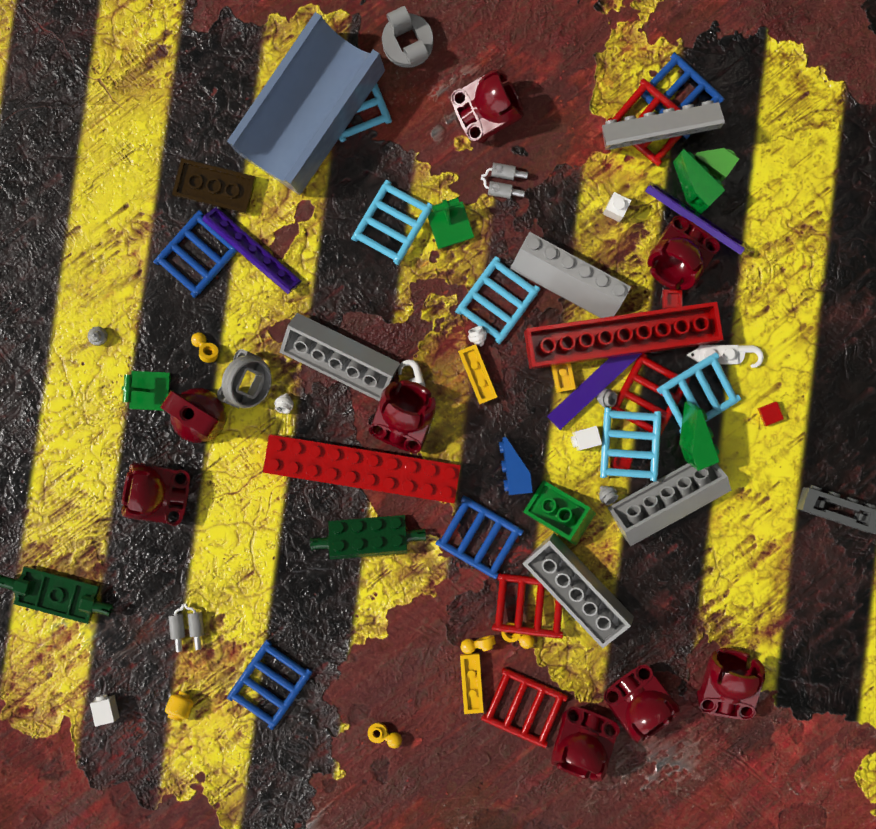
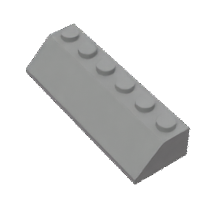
(663, 125)
(569, 277)
(338, 356)
(668, 500)
(578, 590)

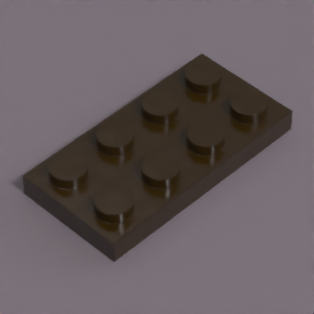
(214, 186)

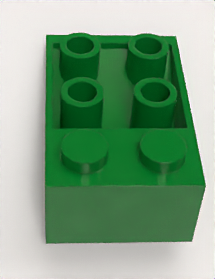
(696, 182)
(697, 438)

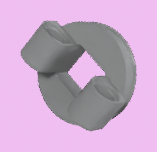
(399, 23)
(234, 374)

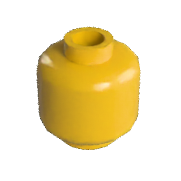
(179, 706)

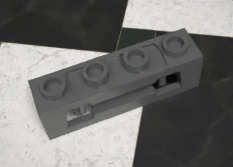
(809, 498)

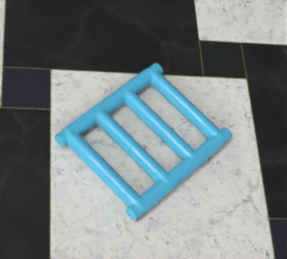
(385, 117)
(377, 203)
(484, 279)
(697, 370)
(654, 436)

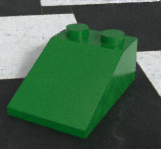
(559, 512)

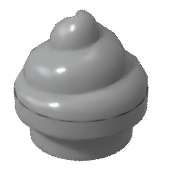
(97, 336)
(607, 398)
(608, 495)

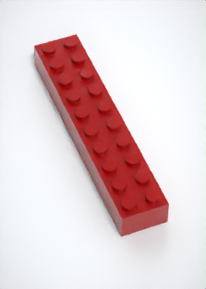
(623, 335)
(361, 468)

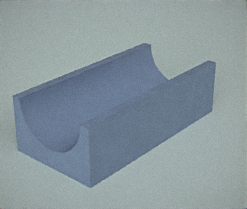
(306, 105)

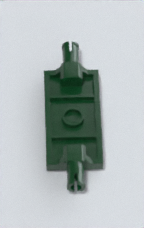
(367, 537)
(56, 594)

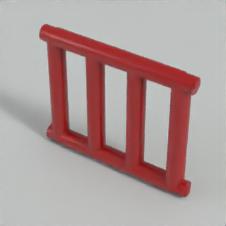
(659, 98)
(633, 376)
(517, 628)
(524, 732)

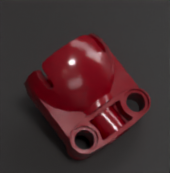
(487, 105)
(681, 254)
(208, 414)
(404, 415)
(153, 493)
(730, 686)
(642, 704)
(584, 744)

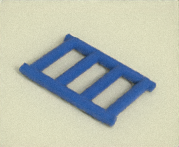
(688, 72)
(173, 246)
(499, 522)
(245, 679)

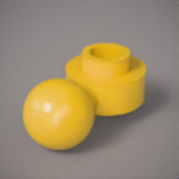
(199, 340)
(525, 641)
(485, 643)
(393, 740)

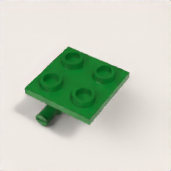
(450, 223)
(146, 389)

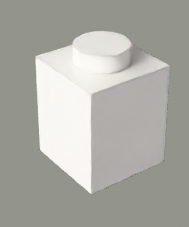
(617, 207)
(586, 438)
(104, 710)

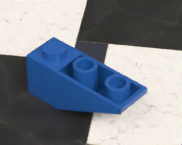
(517, 474)

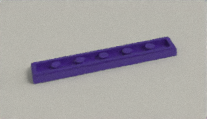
(695, 217)
(251, 250)
(589, 389)

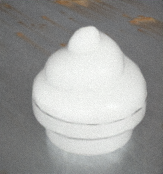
(477, 335)
(284, 404)

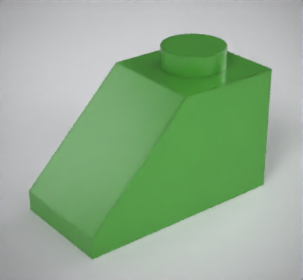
(717, 161)

